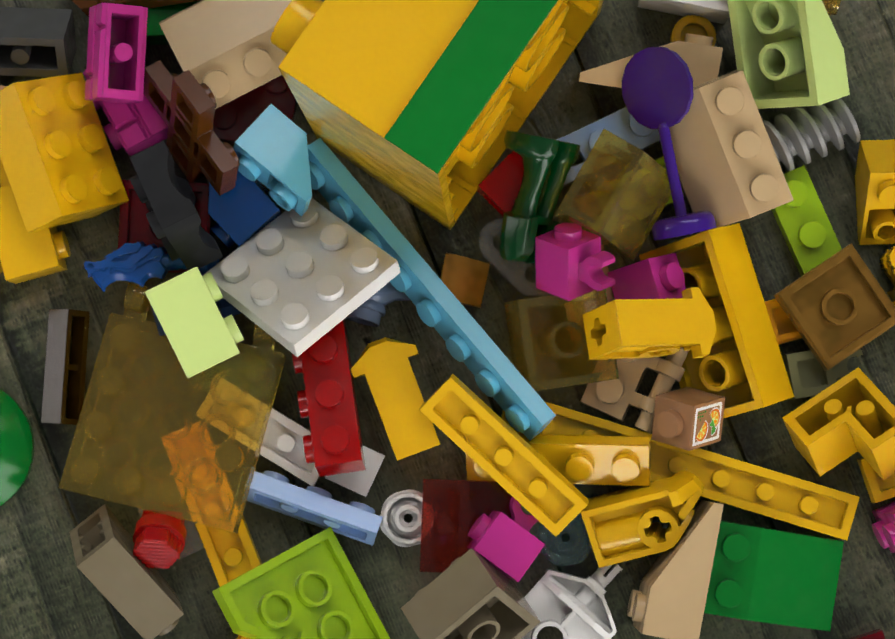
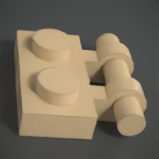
(617, 395)

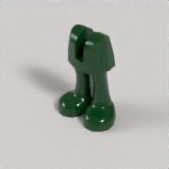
(533, 211)

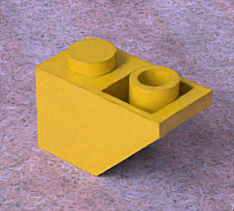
(875, 192)

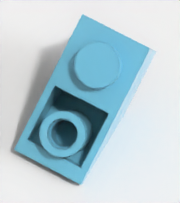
(278, 157)

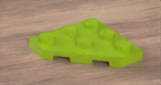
(301, 596)

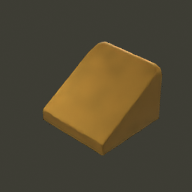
(465, 278)

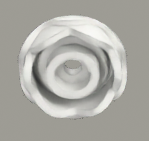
(393, 513)

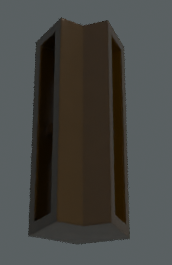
(58, 365)

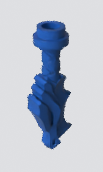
(135, 264)

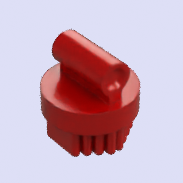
(159, 539)

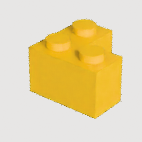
(843, 421)

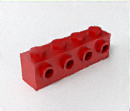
(330, 405)

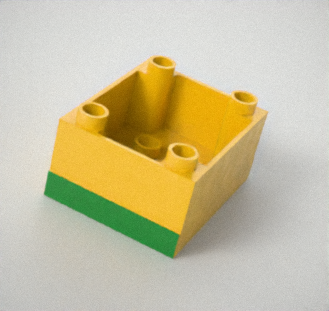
(425, 84)

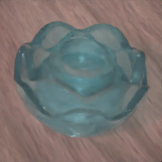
(569, 552)

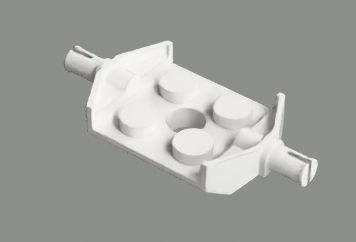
(573, 604)

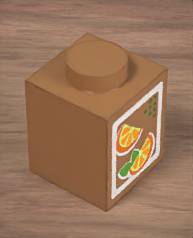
(688, 418)

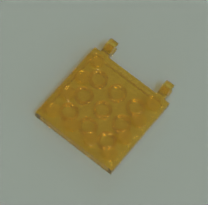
(169, 438)

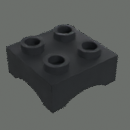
(172, 208)

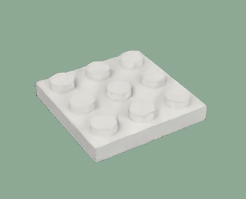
(303, 275)

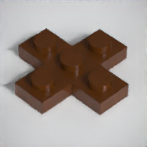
(189, 114)

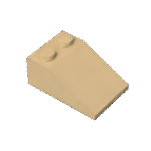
(677, 584)

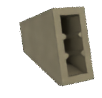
(137, 592)

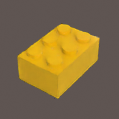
(56, 152)

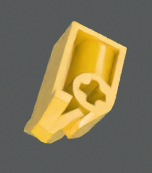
(650, 327)
(397, 395)
(622, 520)

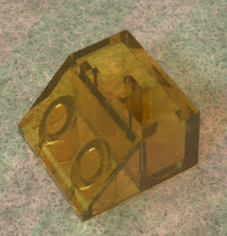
(617, 194)

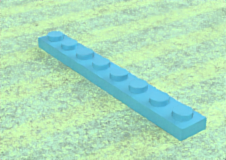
(432, 298)

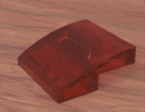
(448, 515)

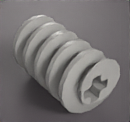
(811, 130)

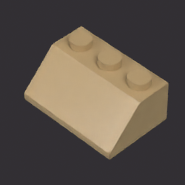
(227, 44)
(727, 153)

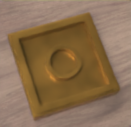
(837, 307)

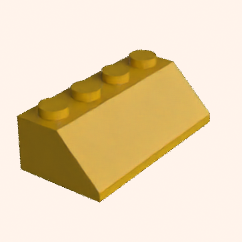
(745, 352)

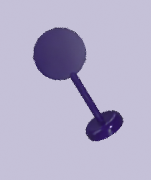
(658, 96)

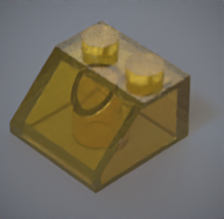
(551, 341)

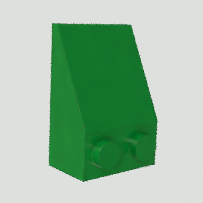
(774, 576)

